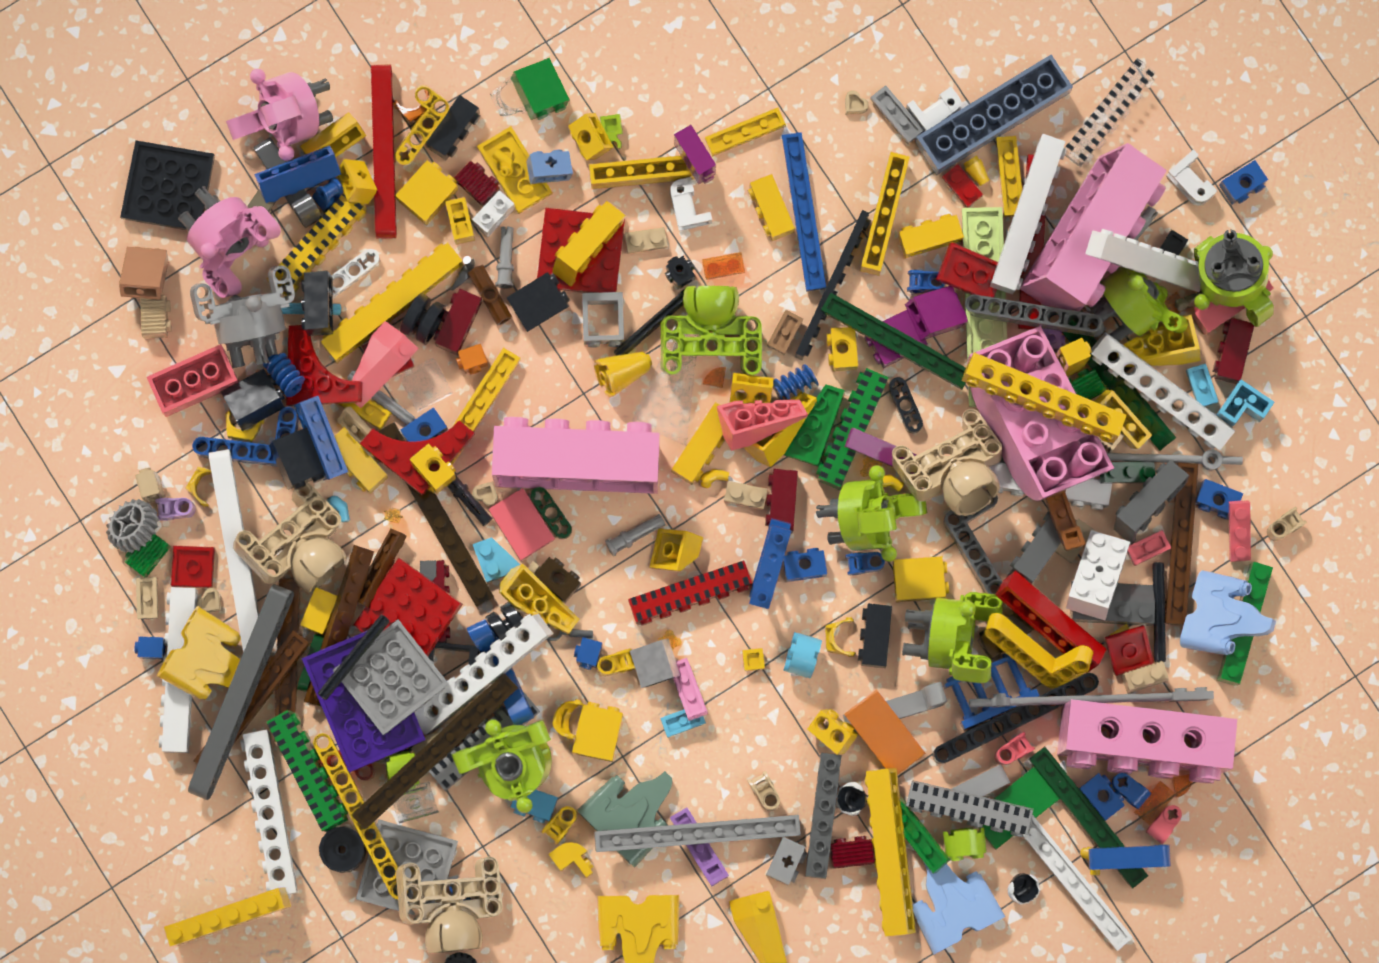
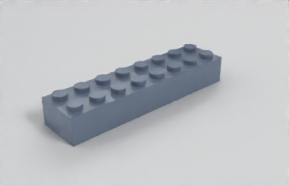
(993, 114)

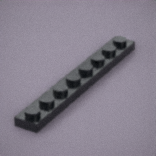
(837, 278)

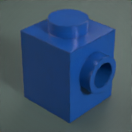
(150, 648)
(588, 653)

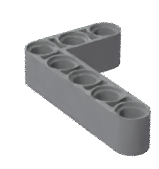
(928, 698)

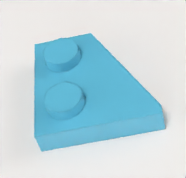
(493, 559)

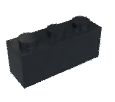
(453, 128)
(317, 303)
(875, 635)

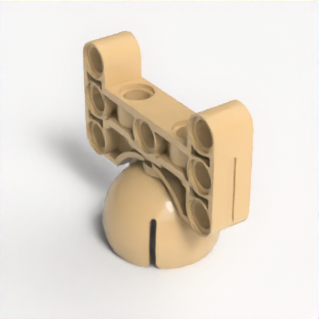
(958, 475)
(305, 553)
(456, 925)

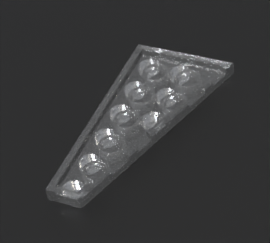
(669, 398)

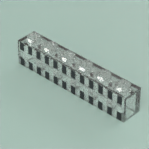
(1109, 111)

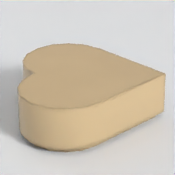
(854, 103)
(486, 493)
(210, 601)

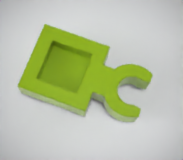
(613, 127)

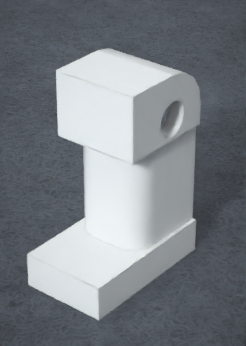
(936, 112)
(1189, 182)
(684, 206)

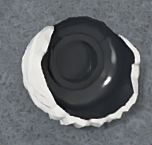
(851, 798)
(1023, 888)

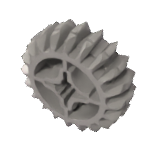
(132, 525)

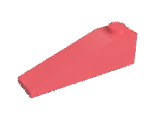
(383, 357)
(753, 422)

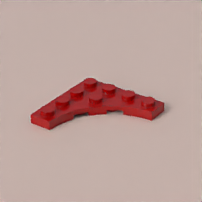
(317, 378)
(397, 453)

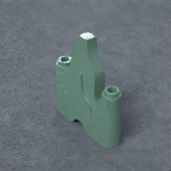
(632, 810)

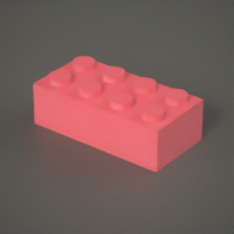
(192, 380)

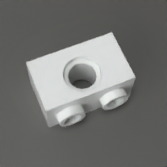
(493, 213)

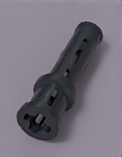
(458, 490)

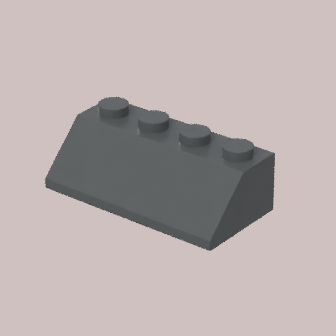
(1130, 605)

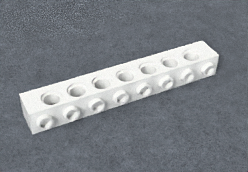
(1222, 430)
(538, 633)
(262, 740)

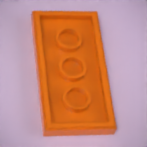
(884, 732)

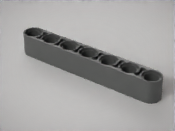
(1043, 319)

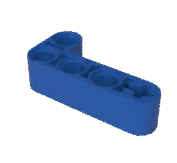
(1129, 857)

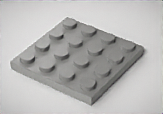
(393, 678)
(428, 851)

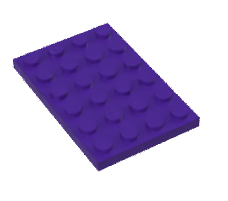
(352, 728)

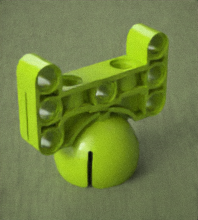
(711, 310)

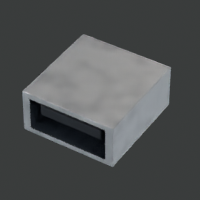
(655, 663)

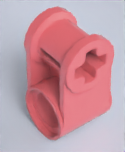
(1016, 748)
(1162, 826)

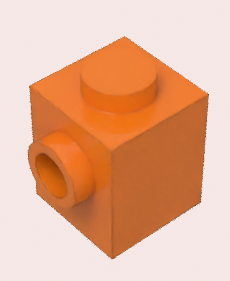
(472, 359)

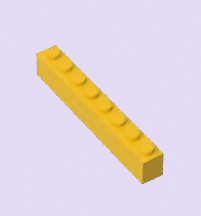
(392, 302)
(890, 852)

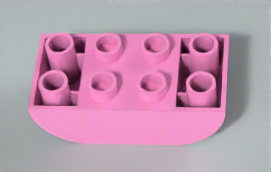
(1038, 450)

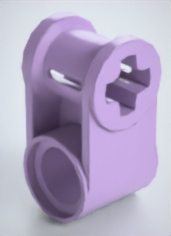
(171, 508)

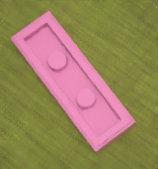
(689, 691)

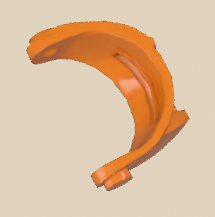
(411, 114)

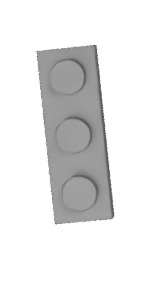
(896, 114)

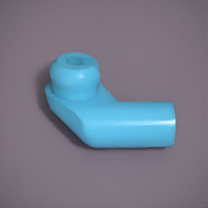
(341, 506)

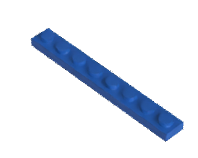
(803, 212)

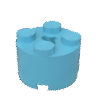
(802, 655)

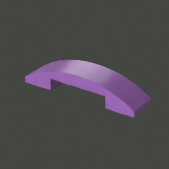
(702, 853)

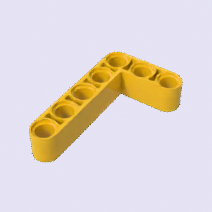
(1033, 657)

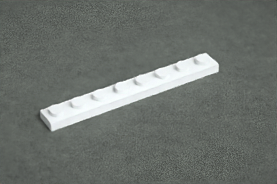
(1077, 885)

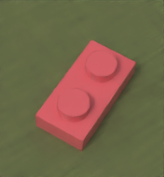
(1148, 548)

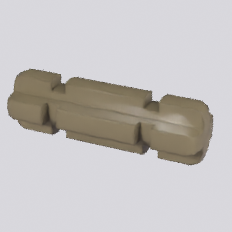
(1188, 301)

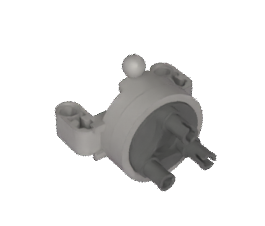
(247, 319)

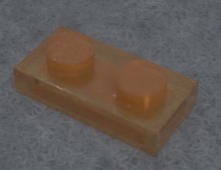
(723, 266)
(1156, 802)

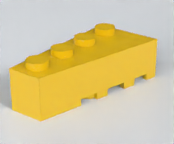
(587, 242)

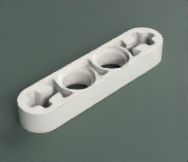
(349, 279)

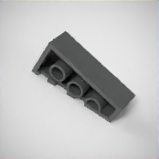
(1149, 500)
(1037, 551)

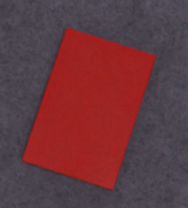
(967, 271)

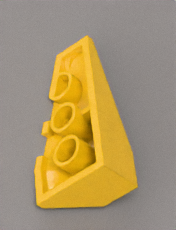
(774, 446)
(759, 926)

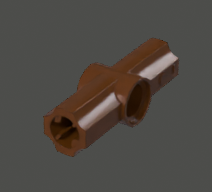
(484, 284)

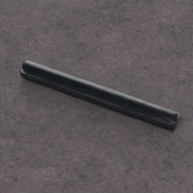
(650, 325)
(1159, 619)
(353, 657)

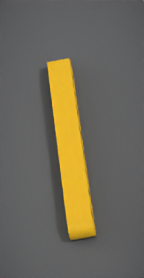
(343, 790)

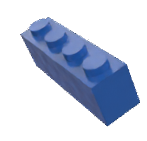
(297, 174)

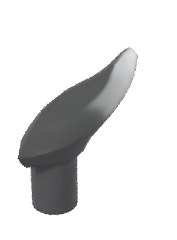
(463, 273)

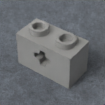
(777, 870)

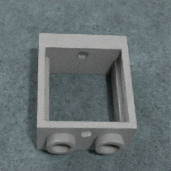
(602, 299)

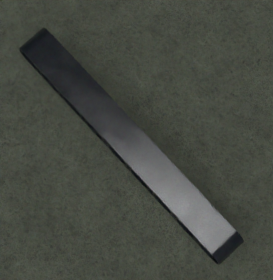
(1005, 721)

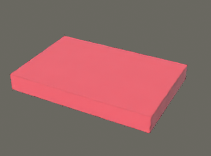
(521, 524)

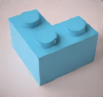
(1244, 399)

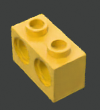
(460, 221)
(751, 385)
(830, 736)

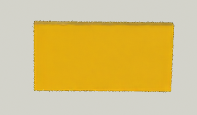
(518, 184)

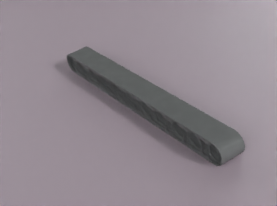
(240, 692)

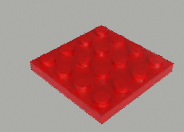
(601, 272)
(415, 602)

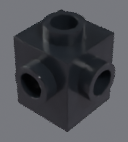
(682, 278)

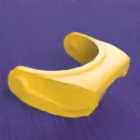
(235, 433)
(192, 484)
(830, 642)
(562, 717)

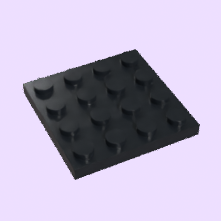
(165, 183)

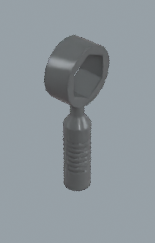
(574, 633)

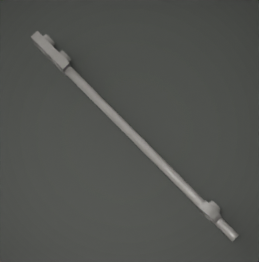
(1219, 459)
(1180, 694)

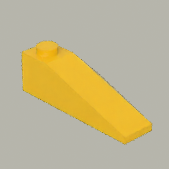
(1166, 347)
(531, 596)

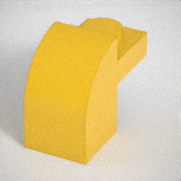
(571, 852)

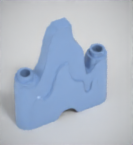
(1220, 616)
(956, 907)

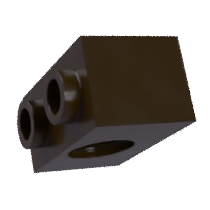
(563, 590)

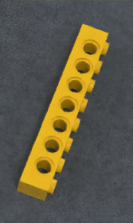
(1054, 395)

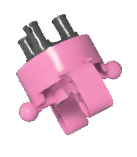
(284, 110)
(224, 235)

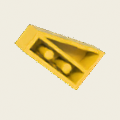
(359, 463)

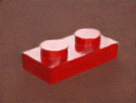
(962, 186)

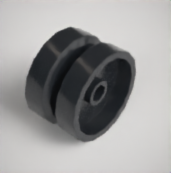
(423, 319)
(511, 620)
(347, 861)

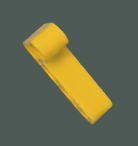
(418, 128)

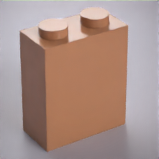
(143, 273)

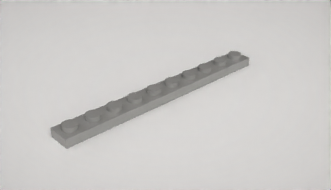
(697, 833)

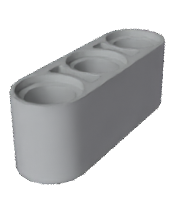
(985, 782)

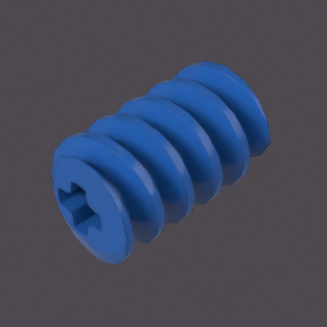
(284, 374)
(794, 382)

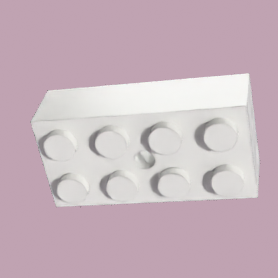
(1097, 575)

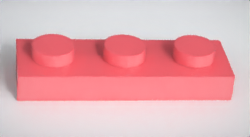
(1239, 531)

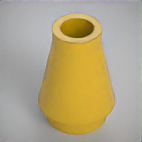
(976, 170)

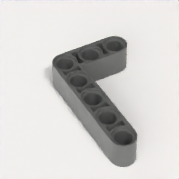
(301, 202)
(973, 544)

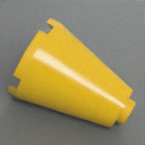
(621, 371)

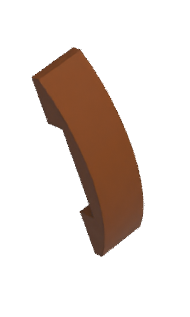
(1064, 521)

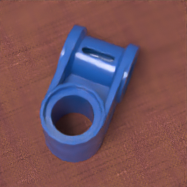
(328, 194)
(923, 281)
(863, 563)
(1133, 793)

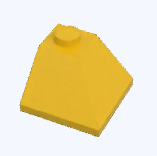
(675, 549)

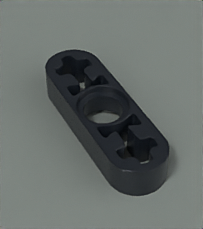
(905, 389)

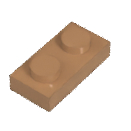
(785, 332)

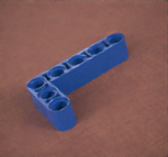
(253, 448)
(516, 703)

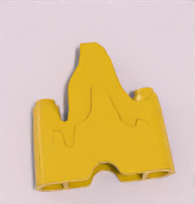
(202, 656)
(640, 925)

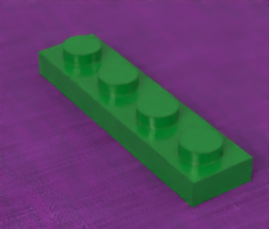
(922, 840)

